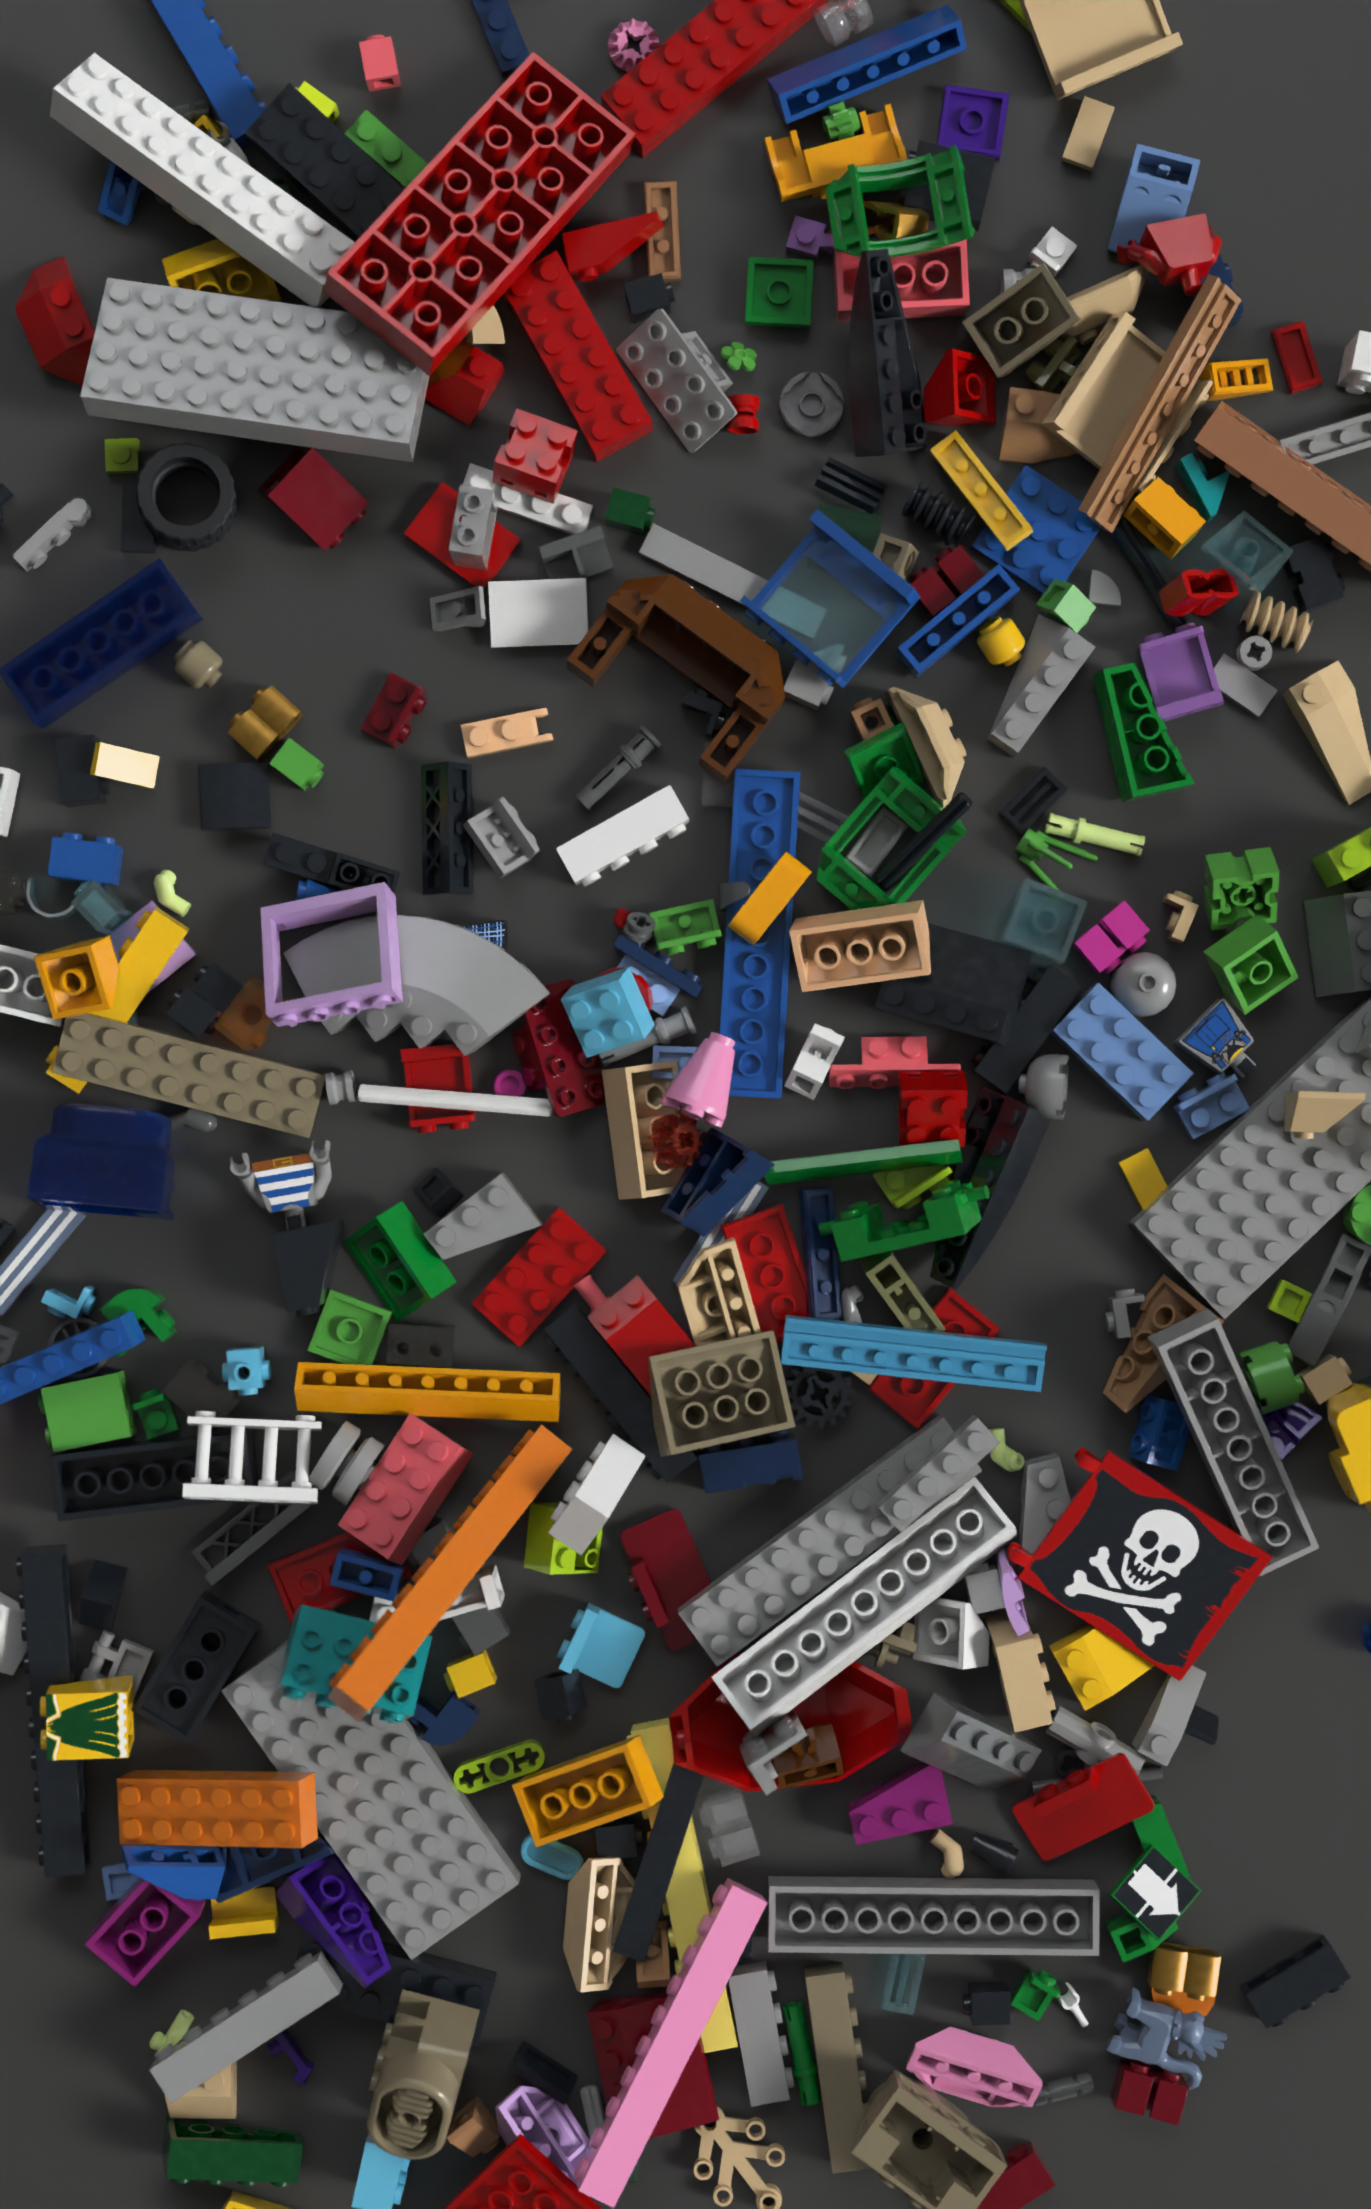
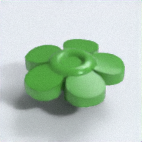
(739, 357)

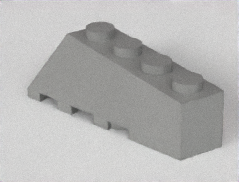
(1044, 671)

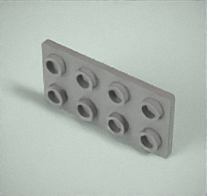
(679, 378)
(772, 1741)

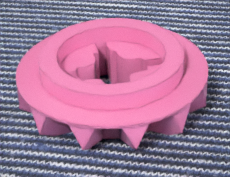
(618, 42)

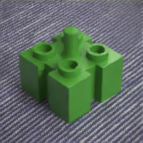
(1240, 887)

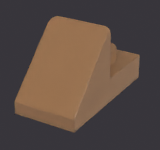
(656, 1967)

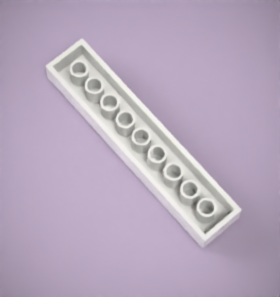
(199, 177)
(865, 1606)

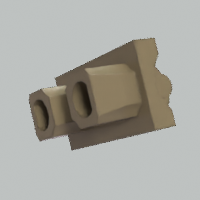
(900, 1642)

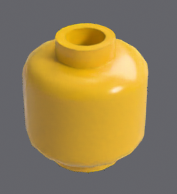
(1000, 641)

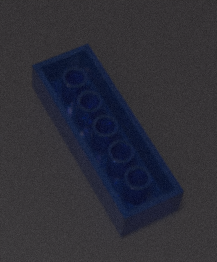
(100, 644)

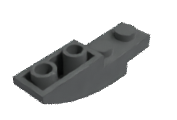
(1329, 1300)

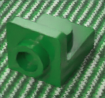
(156, 1413)

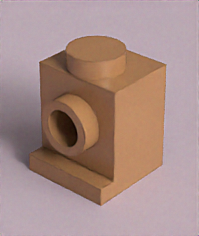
(870, 709)

